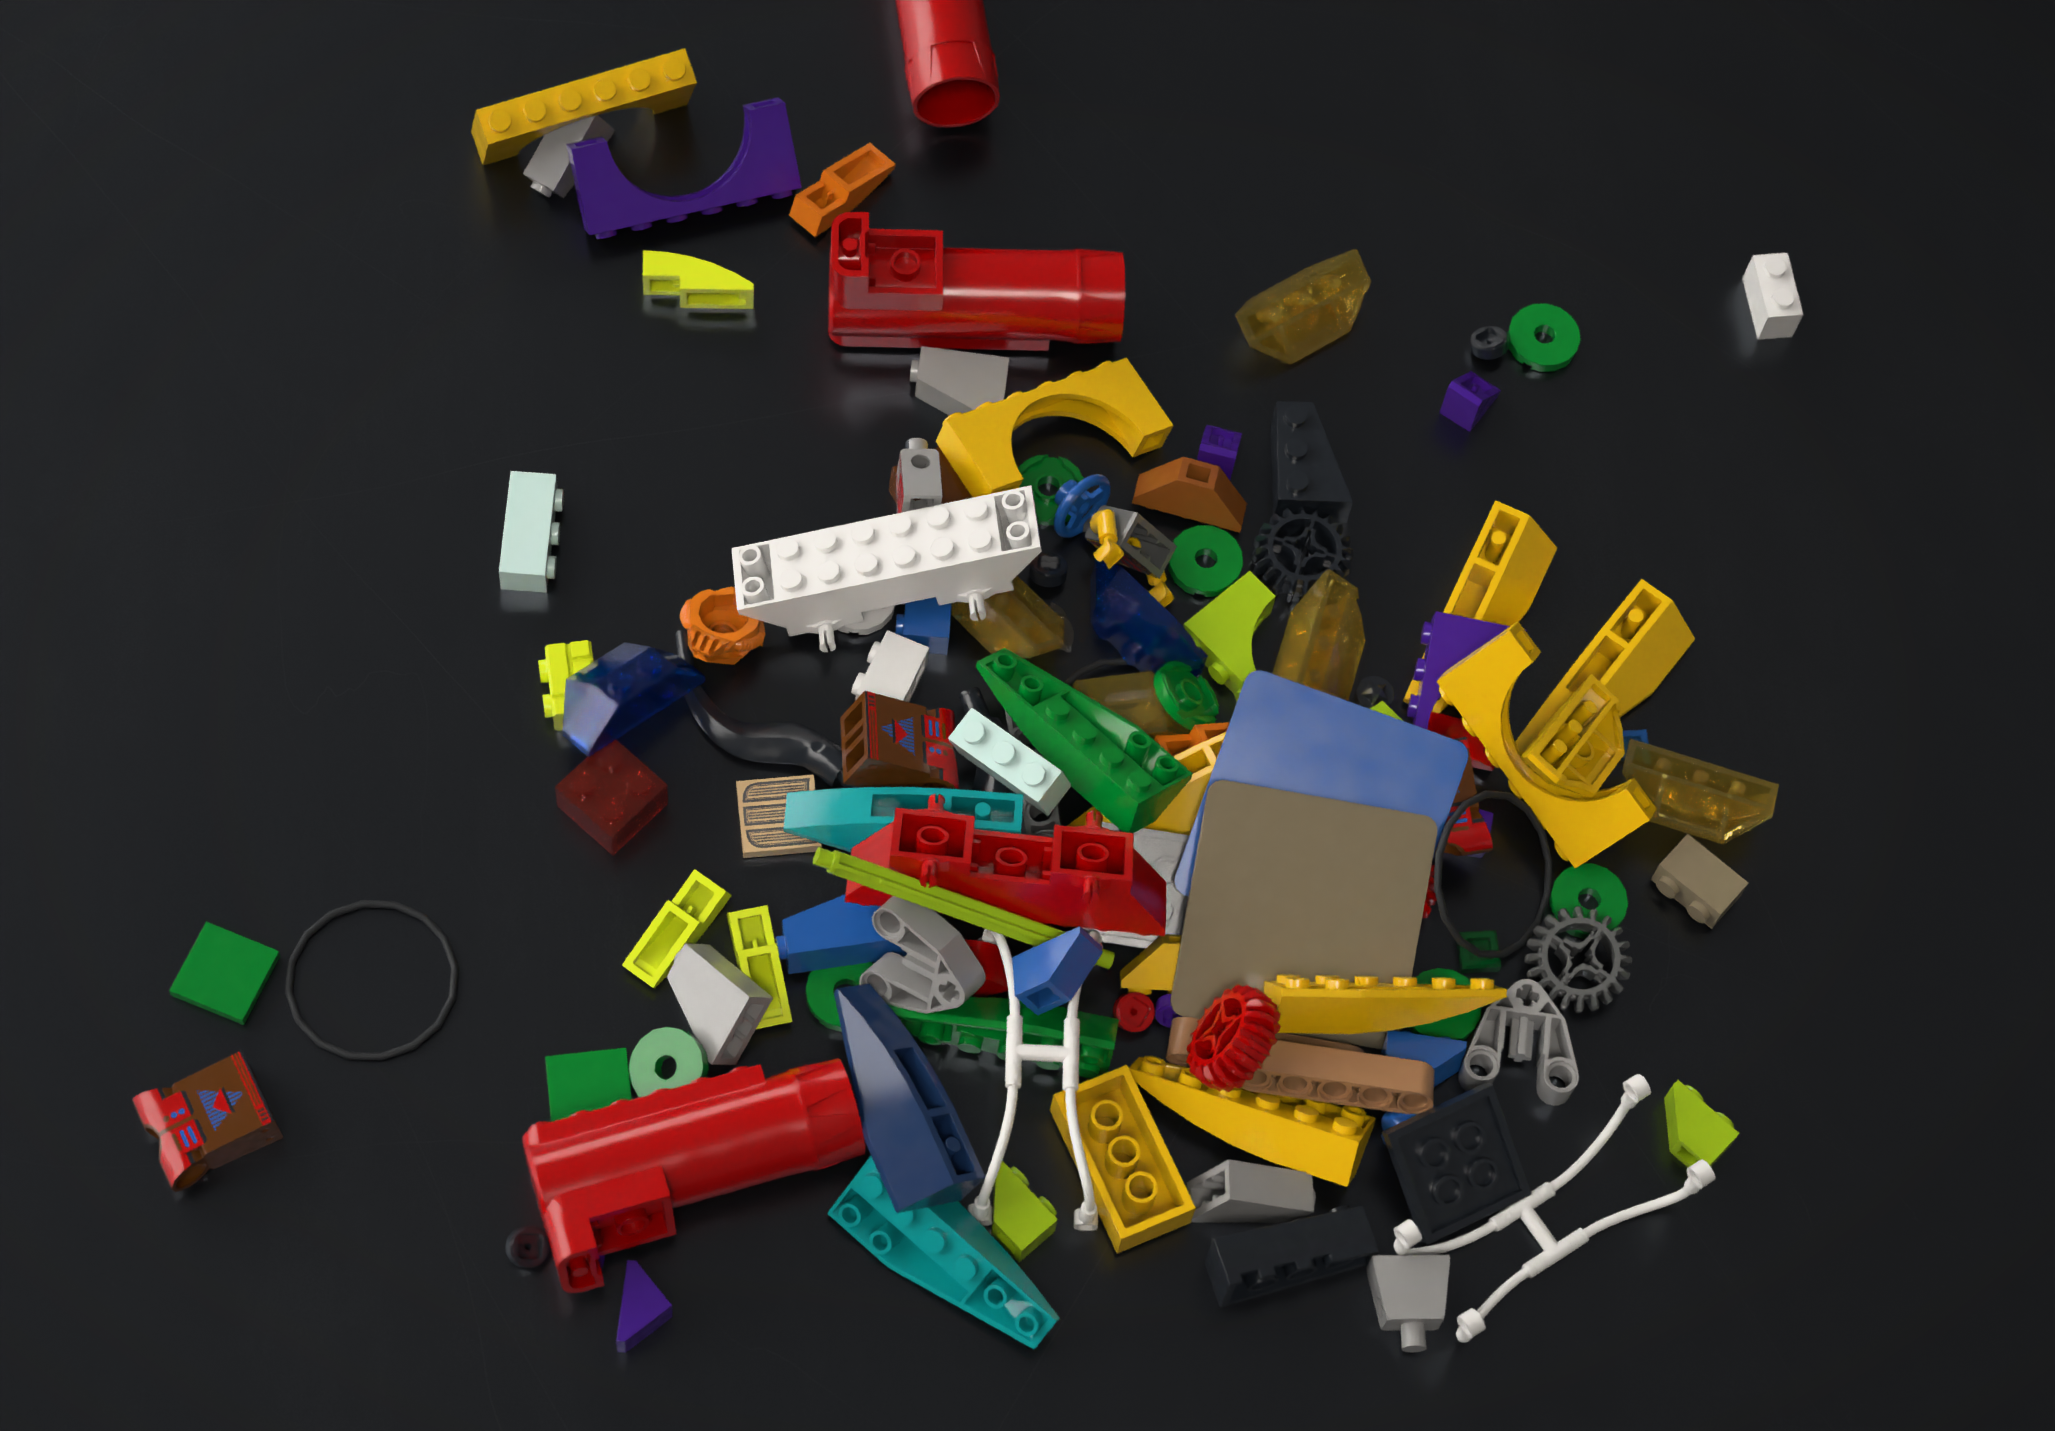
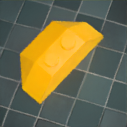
(1579, 741)

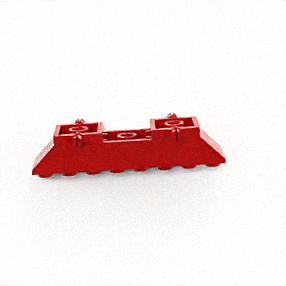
(1065, 880)

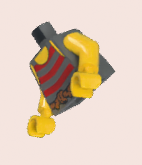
(1132, 542)

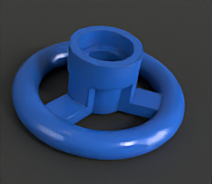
(1076, 501)

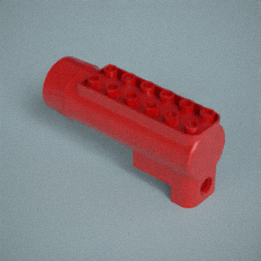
(948, 61)
(916, 293)
(621, 1169)

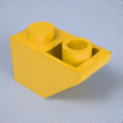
(1153, 967)

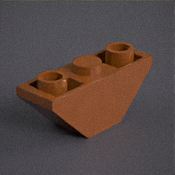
(1193, 492)

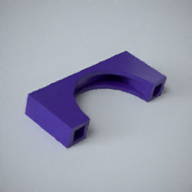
(761, 168)
(1447, 642)

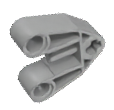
(938, 965)
(1554, 1045)

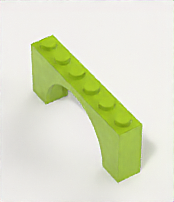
(1227, 628)

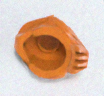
(717, 629)

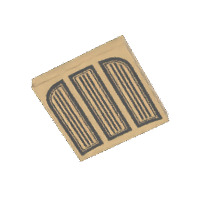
(763, 814)

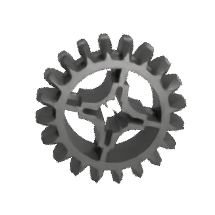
(1593, 969)

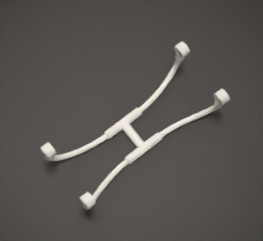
(1087, 1216)
(1472, 1321)

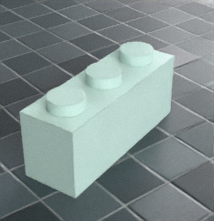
(530, 532)
(1009, 761)

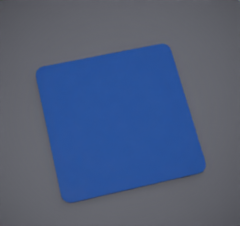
(1333, 750)

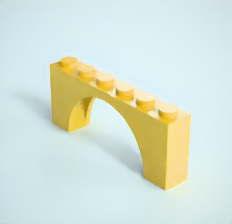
(653, 83)
(1106, 396)
(1482, 692)

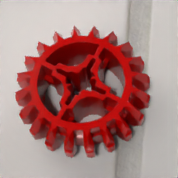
(1233, 1038)

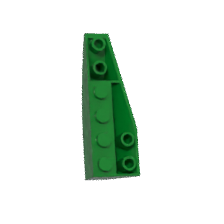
(1095, 748)
(982, 1026)

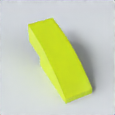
(696, 281)
(677, 923)
(759, 960)

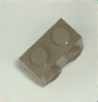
(1699, 881)

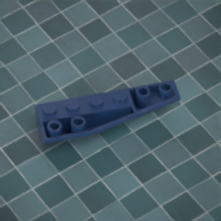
(903, 1107)

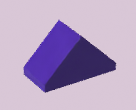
(1468, 400)
(1219, 448)
(642, 1308)

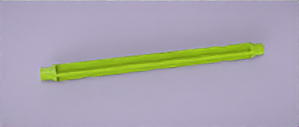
(941, 900)

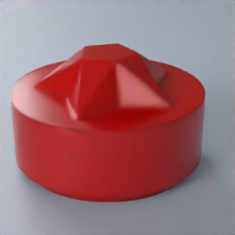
(1134, 1011)

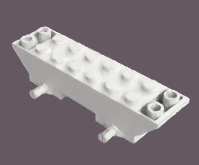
(839, 572)

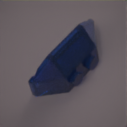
(1138, 623)
(622, 693)

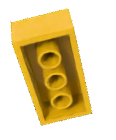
(1127, 1160)

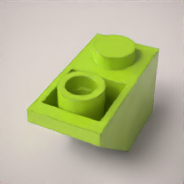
(1695, 1128)
(1018, 1216)

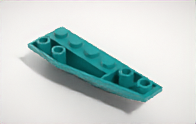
(853, 814)
(947, 1255)

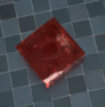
(612, 795)

